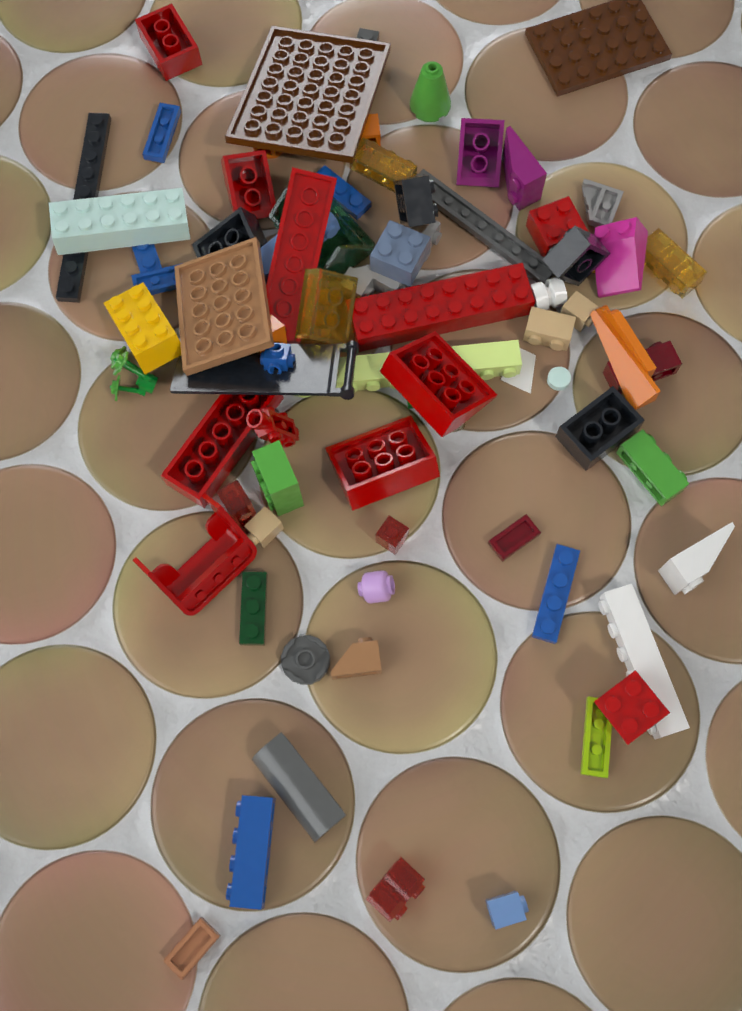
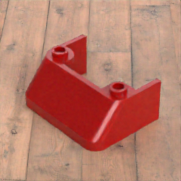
(209, 568)

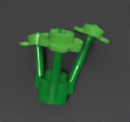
(145, 381)

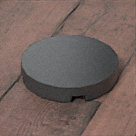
(305, 660)

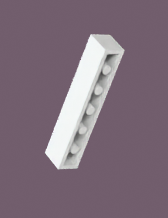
(641, 654)

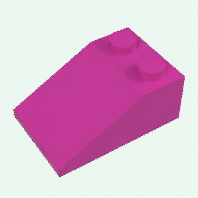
(625, 265)

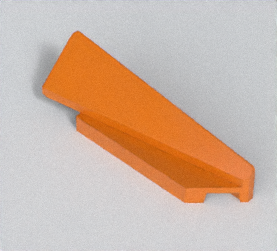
(627, 357)

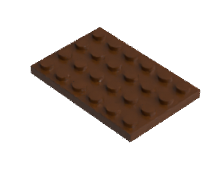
(597, 44)

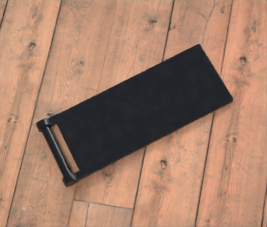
(312, 374)

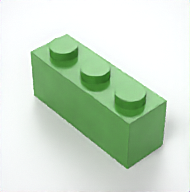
(652, 467)

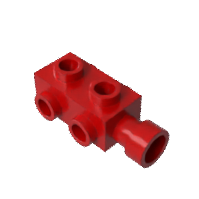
(273, 426)

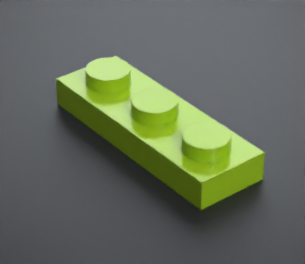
(595, 742)

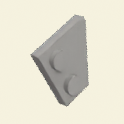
(600, 202)

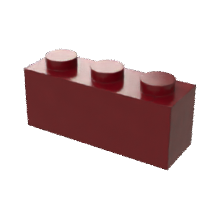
(662, 355)

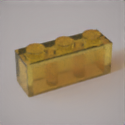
(381, 164)
(672, 264)

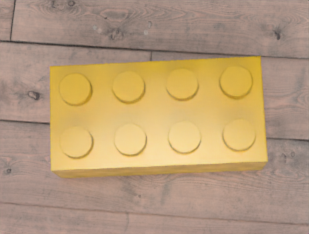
(144, 327)

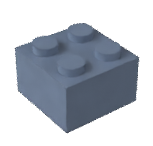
(400, 253)

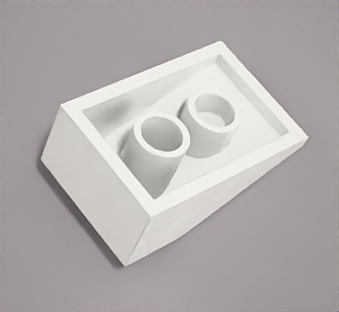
(688, 567)

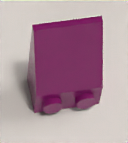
(480, 152)
(522, 172)

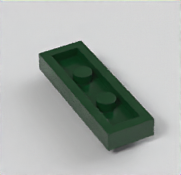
(253, 608)

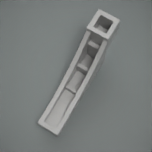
(370, 280)

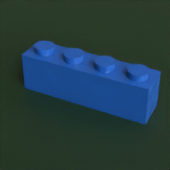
(252, 852)

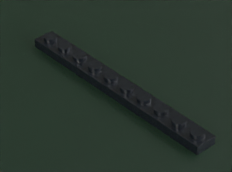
(87, 186)

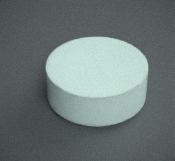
(558, 378)

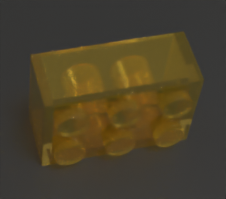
(326, 306)

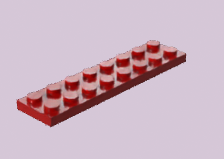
(298, 244)

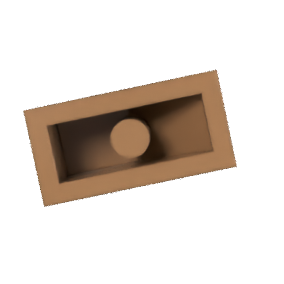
(359, 660)

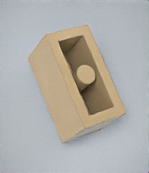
(549, 329)

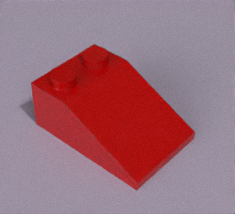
(249, 182)

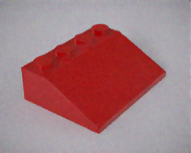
(437, 382)
(383, 462)

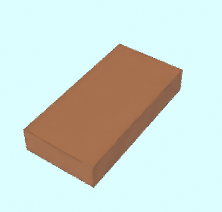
(191, 948)

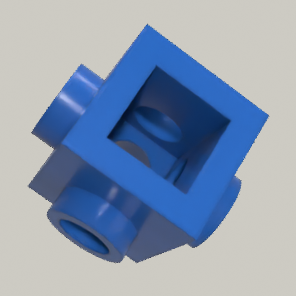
(278, 356)

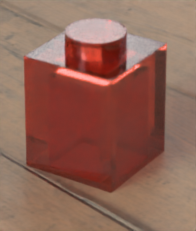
(392, 535)

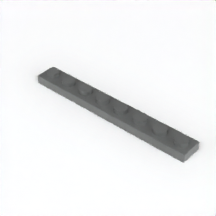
(488, 231)

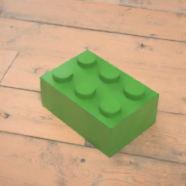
(277, 478)

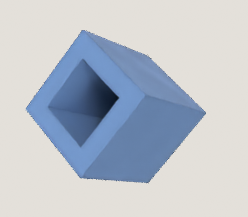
(507, 909)

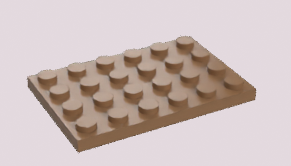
(222, 307)

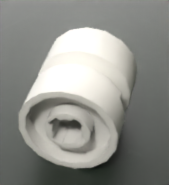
(551, 293)

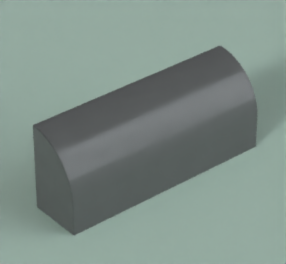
(298, 787)

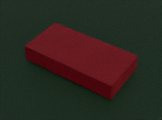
(514, 537)

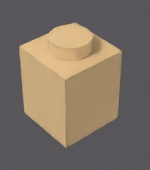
(580, 308)
(263, 527)

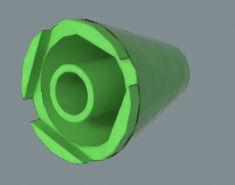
(430, 95)

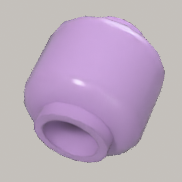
(376, 587)

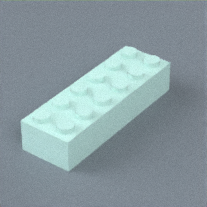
(118, 221)

